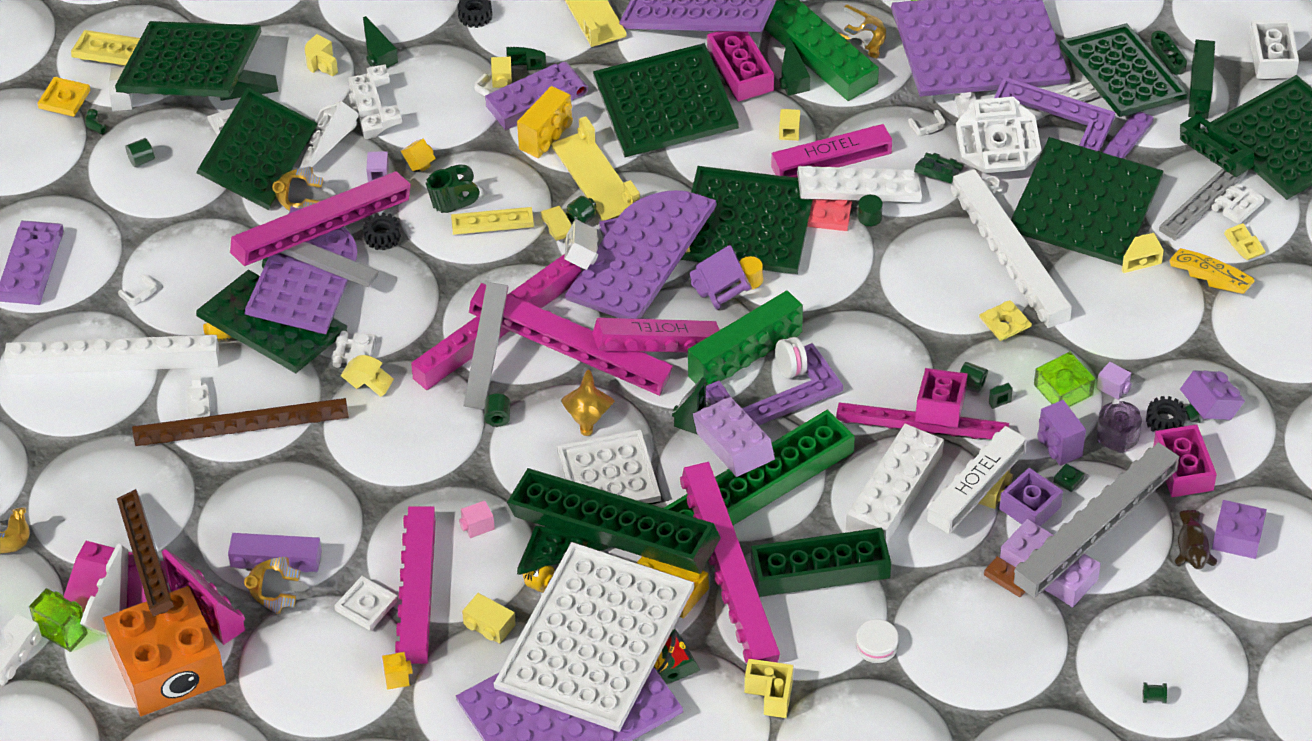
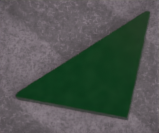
(549, 547)

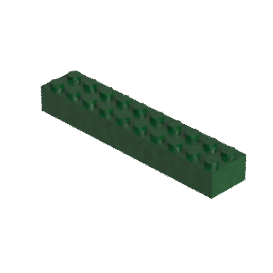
(614, 520)

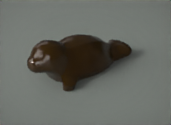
(1193, 542)

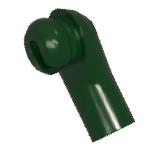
(92, 123)

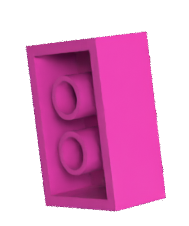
(941, 397)
(1195, 468)

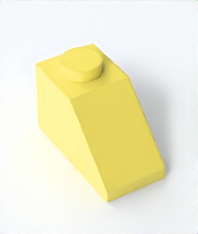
(1143, 253)

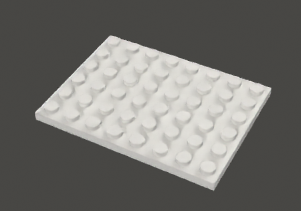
(594, 636)

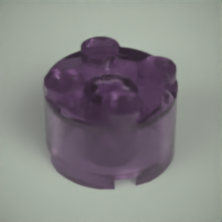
(1119, 426)

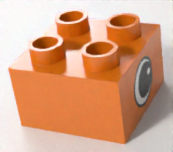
(165, 654)

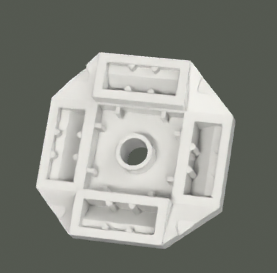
(1003, 121)

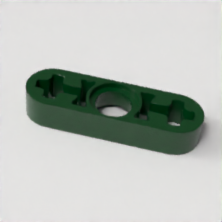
(1168, 45)

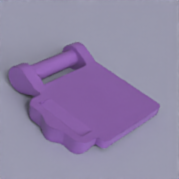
(718, 274)

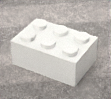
(1273, 49)

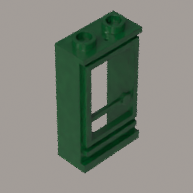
(1201, 78)

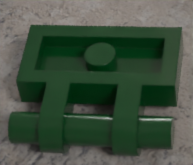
(938, 167)

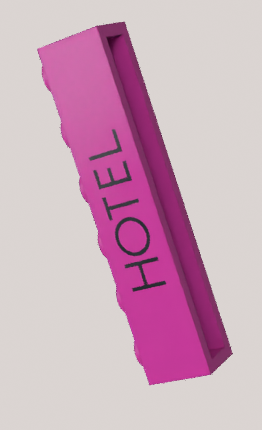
(834, 151)
(650, 334)

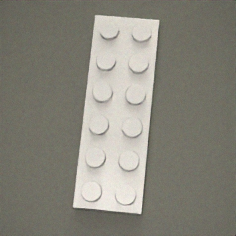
(856, 182)

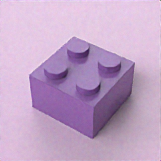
(1212, 394)
(1061, 432)
(1031, 498)
(1239, 529)

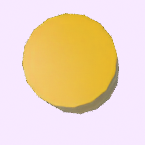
(753, 270)

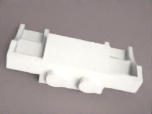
(364, 95)

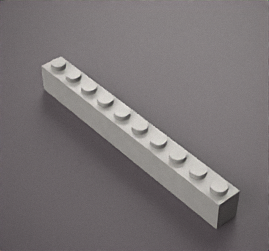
(1095, 519)

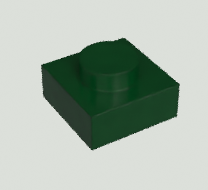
(1000, 395)
(1068, 477)

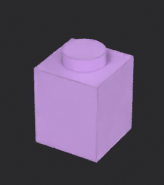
(377, 165)
(1114, 380)

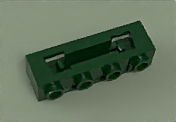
(1216, 145)

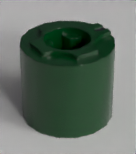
(140, 152)
(870, 210)
(976, 376)
(497, 410)

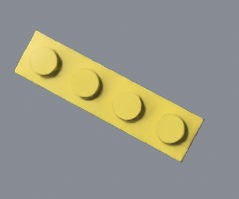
(492, 220)

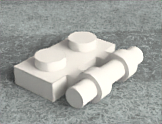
(1242, 206)
(360, 345)

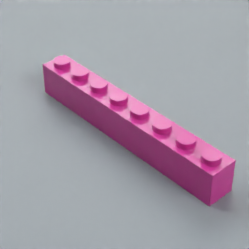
(417, 583)

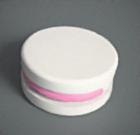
(791, 357)
(877, 641)

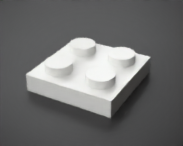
(366, 603)

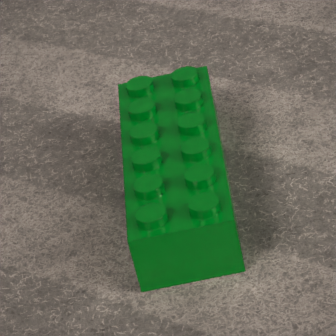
(745, 339)

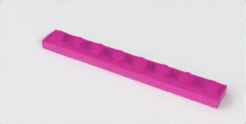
(897, 418)

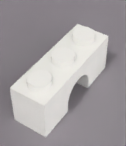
(22, 636)

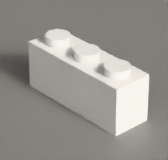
(581, 244)

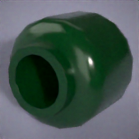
(581, 209)

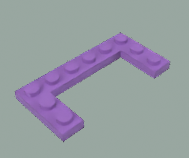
(1096, 118)
(821, 386)

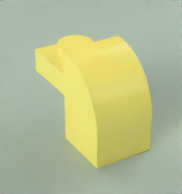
(320, 55)
(367, 371)

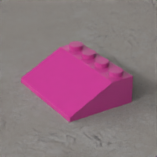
(91, 566)
(217, 611)

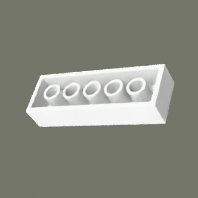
(896, 482)

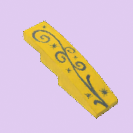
(1216, 272)

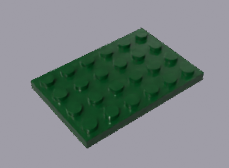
(1123, 70)
(256, 147)
(279, 342)

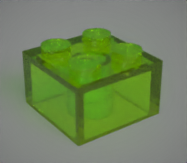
(1064, 380)
(58, 619)

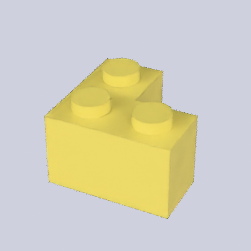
(771, 681)

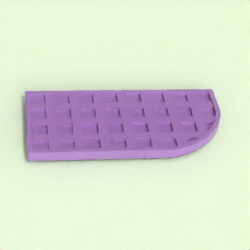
(641, 253)
(300, 292)

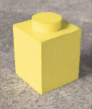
(501, 71)
(789, 124)

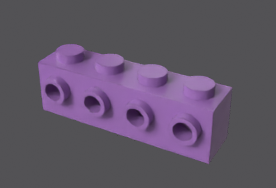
(252, 549)

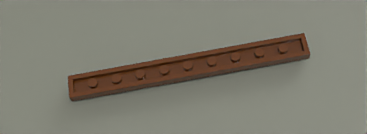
(240, 422)
(145, 553)

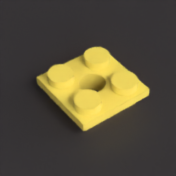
(1005, 312)

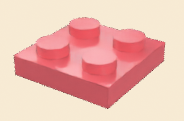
(830, 214)

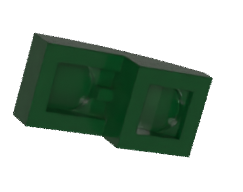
(531, 57)

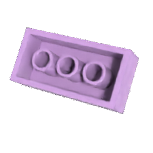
(733, 436)
(1071, 583)

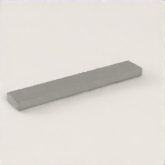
(1198, 204)
(333, 263)
(486, 345)

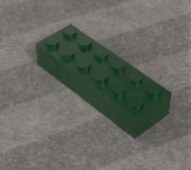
(820, 562)

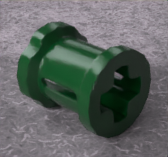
(1154, 692)

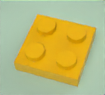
(64, 96)

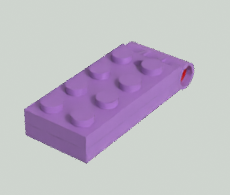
(515, 99)
(30, 262)

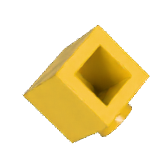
(418, 155)
(396, 670)

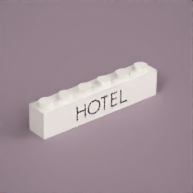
(976, 479)

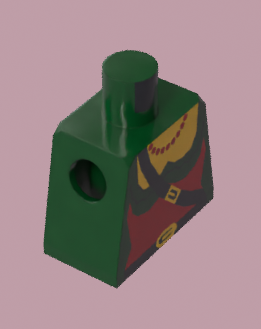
(675, 660)

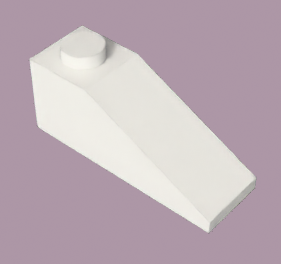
(118, 100)

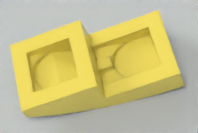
(557, 222)
(1243, 242)

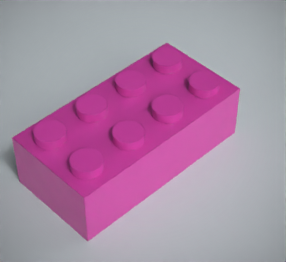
(740, 63)

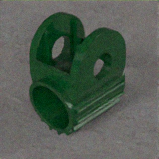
(447, 190)

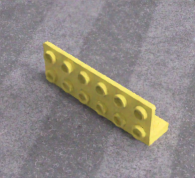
(596, 20)
(594, 172)

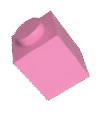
(476, 519)

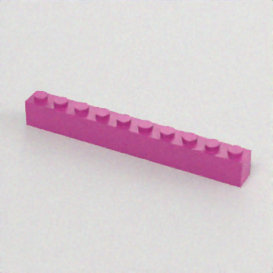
(319, 218)
(577, 343)
(460, 345)
(730, 566)

